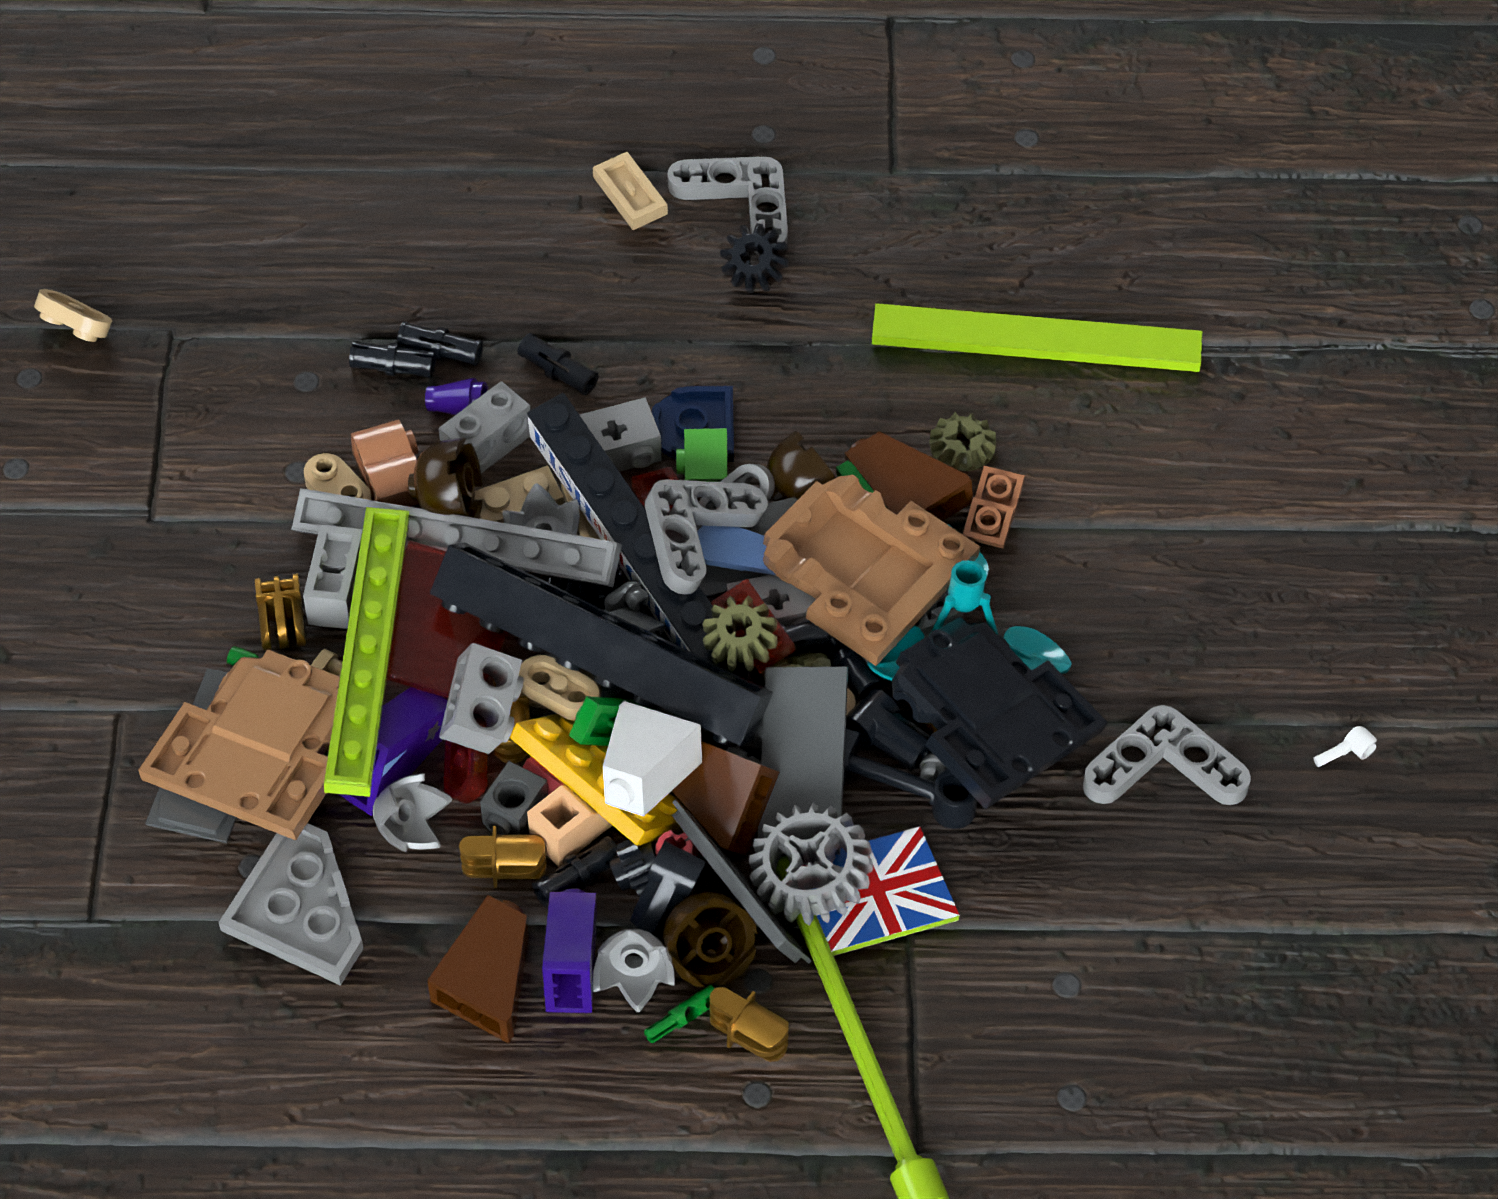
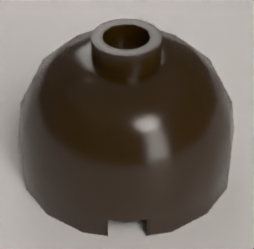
(796, 468)
(447, 479)
(709, 939)

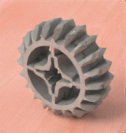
(826, 837)

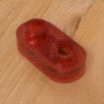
(464, 772)

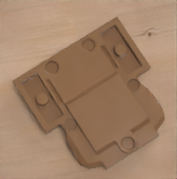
(864, 562)
(255, 745)

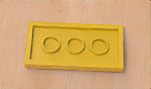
(582, 772)

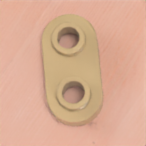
(63, 309)
(337, 480)
(562, 685)

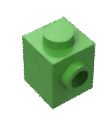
(703, 455)

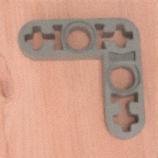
(746, 185)
(746, 509)
(1171, 747)

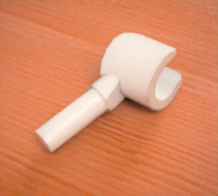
(1357, 740)

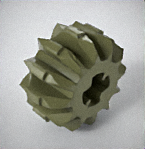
(757, 630)

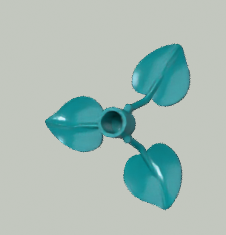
(965, 595)

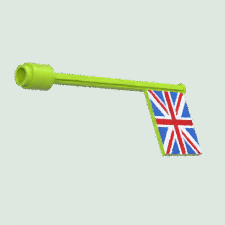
(902, 899)

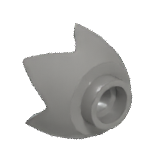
(544, 513)
(404, 813)
(633, 975)

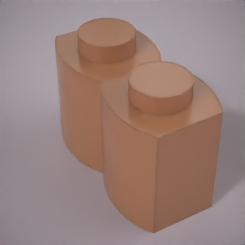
(386, 460)

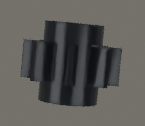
(633, 865)

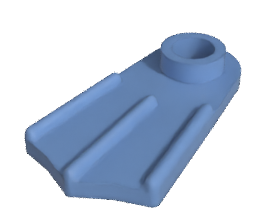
(733, 548)

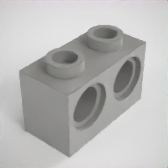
(491, 423)
(332, 576)
(474, 695)

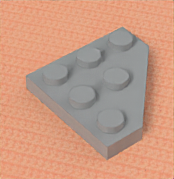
(298, 907)

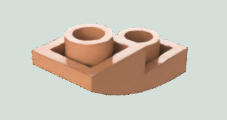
(994, 507)

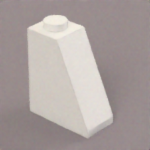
(648, 757)

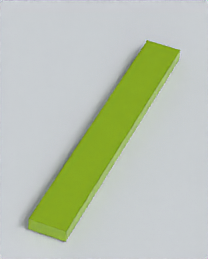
(1037, 337)
(367, 653)

